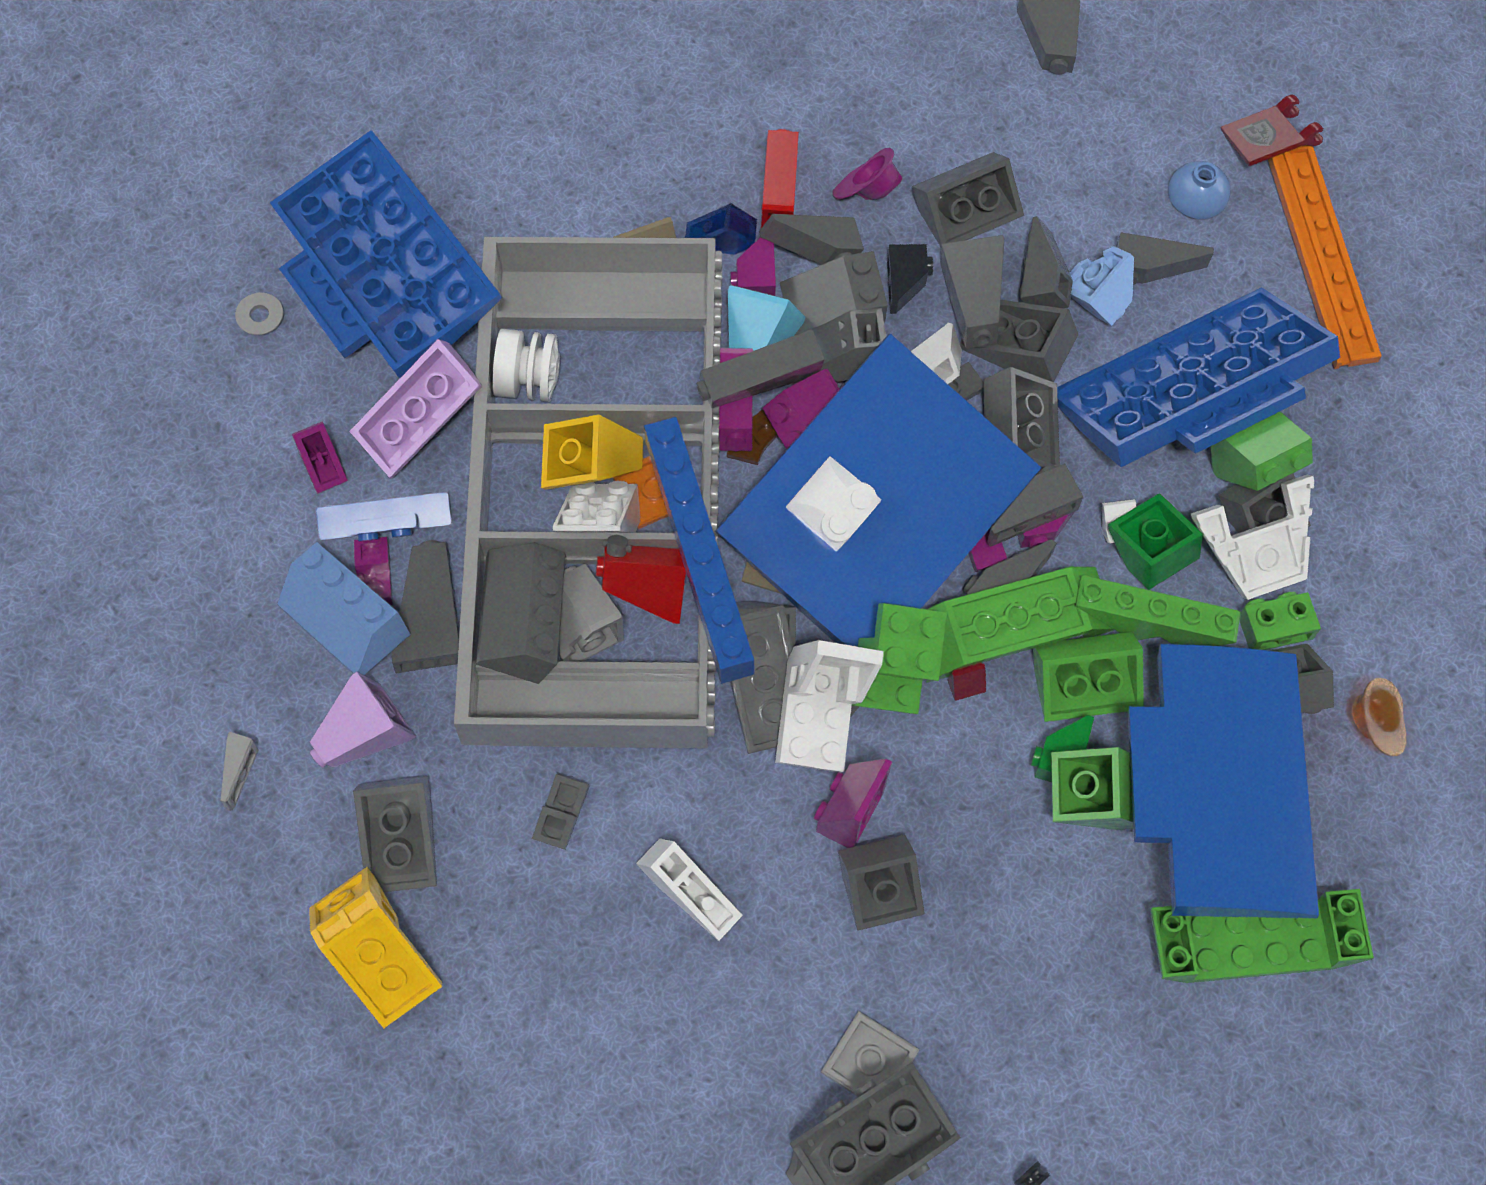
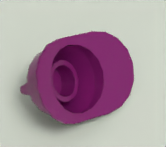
(872, 179)

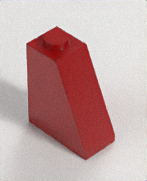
(646, 578)

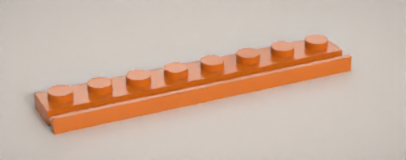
(1324, 255)

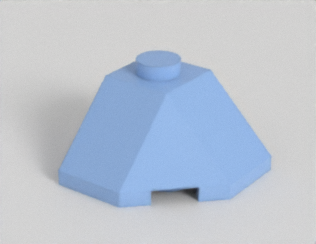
(1104, 284)

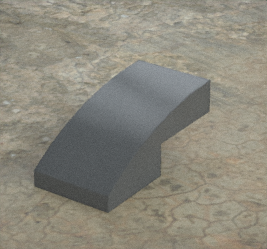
(561, 811)

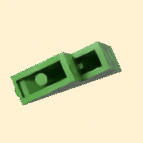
(1157, 614)

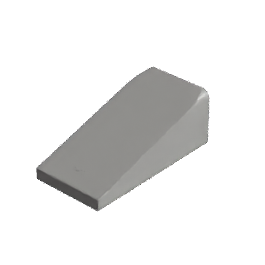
(238, 762)

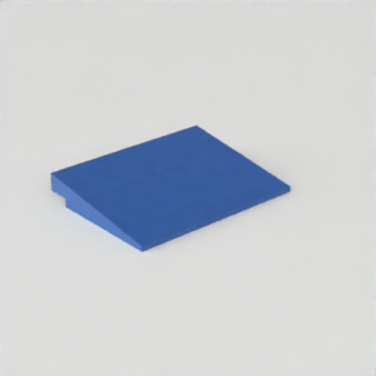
(939, 483)

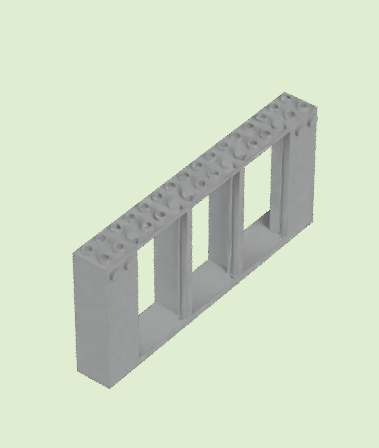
(589, 288)

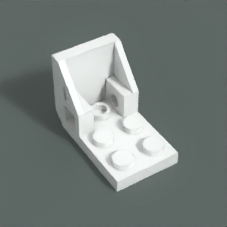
(818, 699)

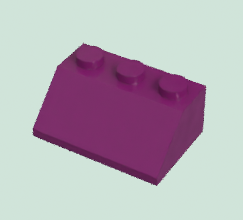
(799, 405)

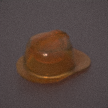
(1380, 716)

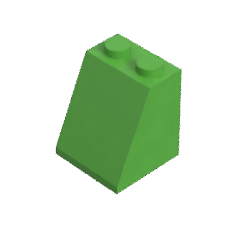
(1262, 453)
(1092, 788)

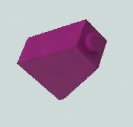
(735, 417)

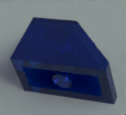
(729, 225)

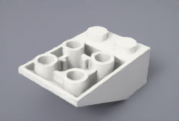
(600, 508)

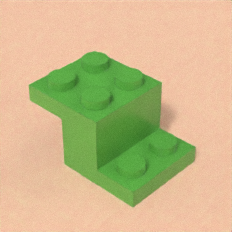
(911, 654)

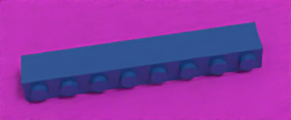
(699, 550)

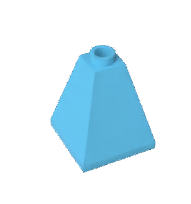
(760, 318)

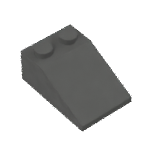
(836, 288)
(1030, 339)
(397, 832)

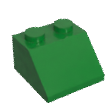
(1156, 541)

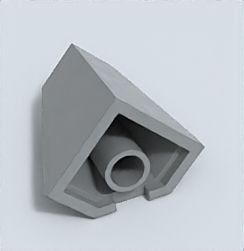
(587, 617)

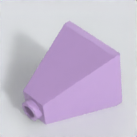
(359, 724)

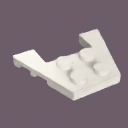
(1267, 554)

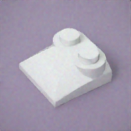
(834, 503)

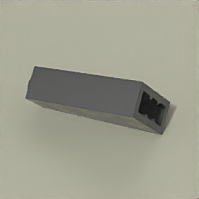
(974, 286)
(761, 370)
(428, 611)

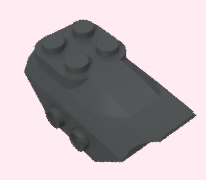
(875, 1137)

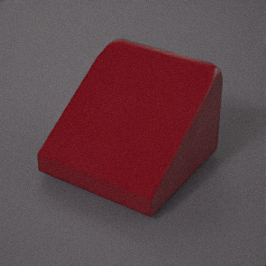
(968, 681)

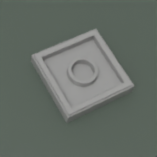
(867, 1054)

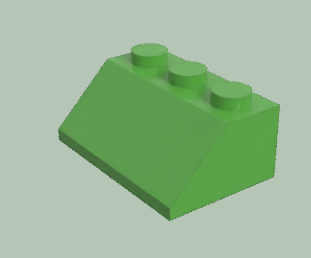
(1089, 676)

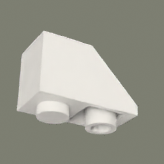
(941, 353)

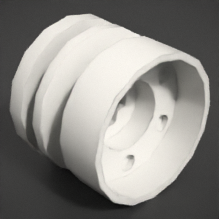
(525, 365)

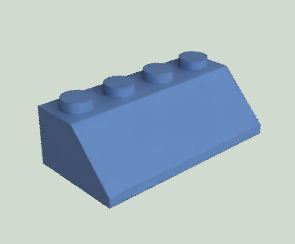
(340, 611)

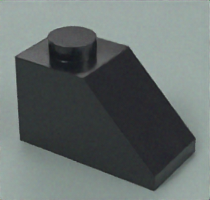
(906, 273)

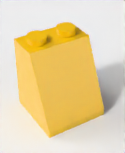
(588, 451)

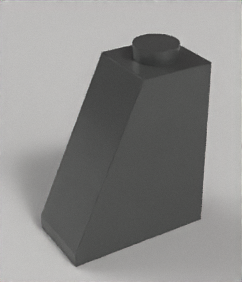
(1052, 31)

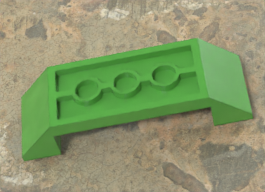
(1015, 618)
(1246, 947)

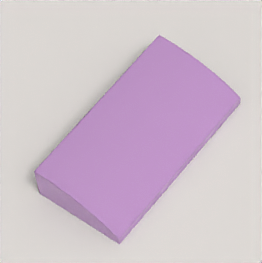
(416, 407)

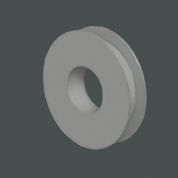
(254, 302)

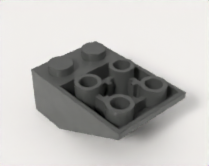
(849, 341)

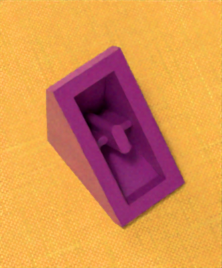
(319, 457)

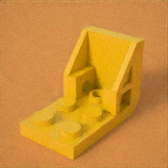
(369, 950)

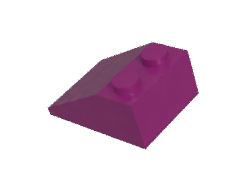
(853, 801)

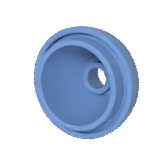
(1197, 196)

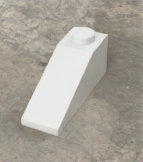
(689, 887)

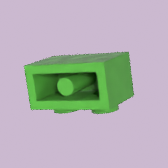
(1279, 621)

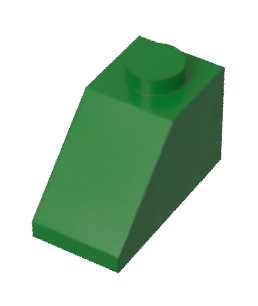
(1066, 739)

